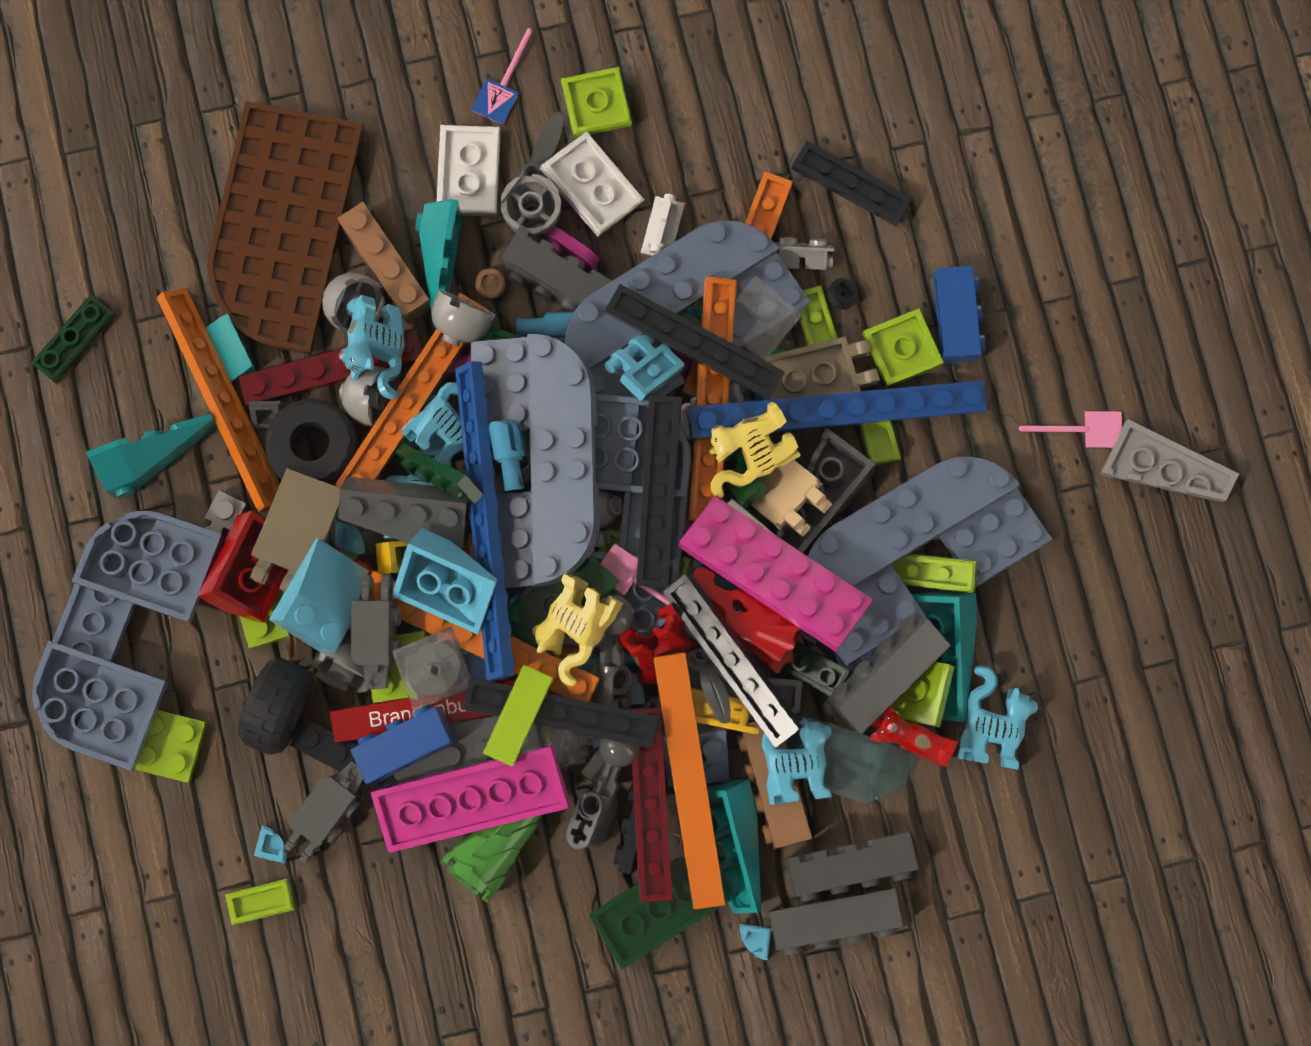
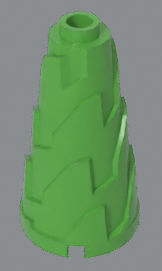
(488, 854)

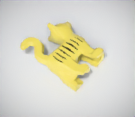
(756, 446)
(582, 623)

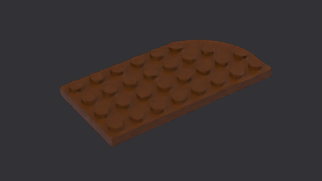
(281, 222)

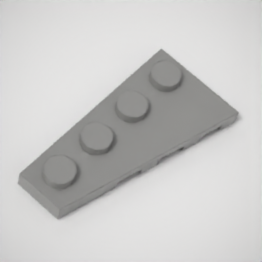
(1164, 464)

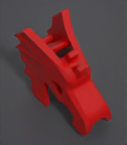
(757, 626)

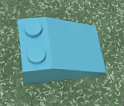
(444, 581)
(320, 598)

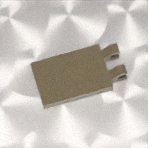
(822, 369)
(298, 515)

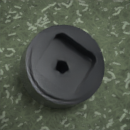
(842, 293)

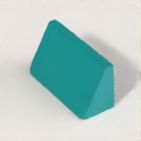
(230, 348)

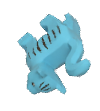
(374, 339)
(438, 420)
(988, 727)
(794, 764)

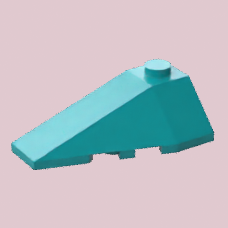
(439, 237)
(130, 465)
(956, 620)
(737, 843)

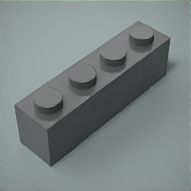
(887, 672)
(835, 919)

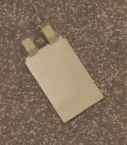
(788, 491)

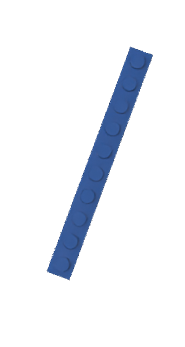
(847, 408)
(484, 516)

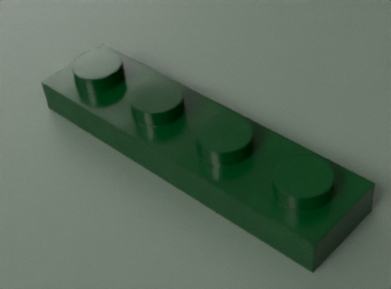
(438, 473)

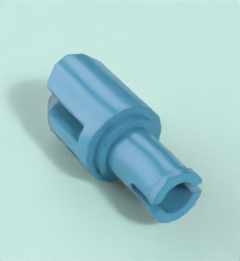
(552, 324)
(508, 450)

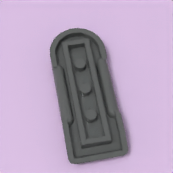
(469, 749)

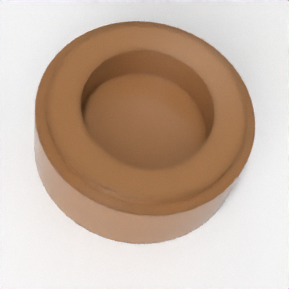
(490, 284)

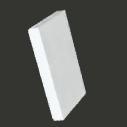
(469, 168)
(592, 184)

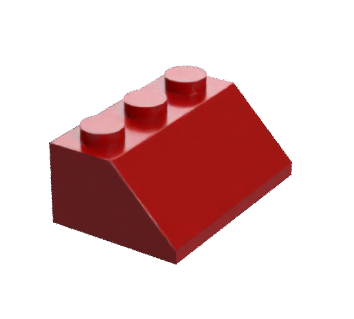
(229, 580)

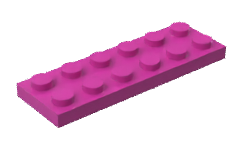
(775, 573)
(470, 799)

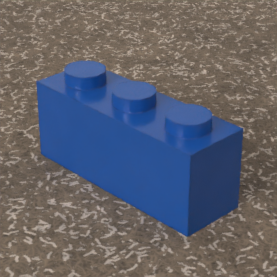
(958, 314)
(403, 744)

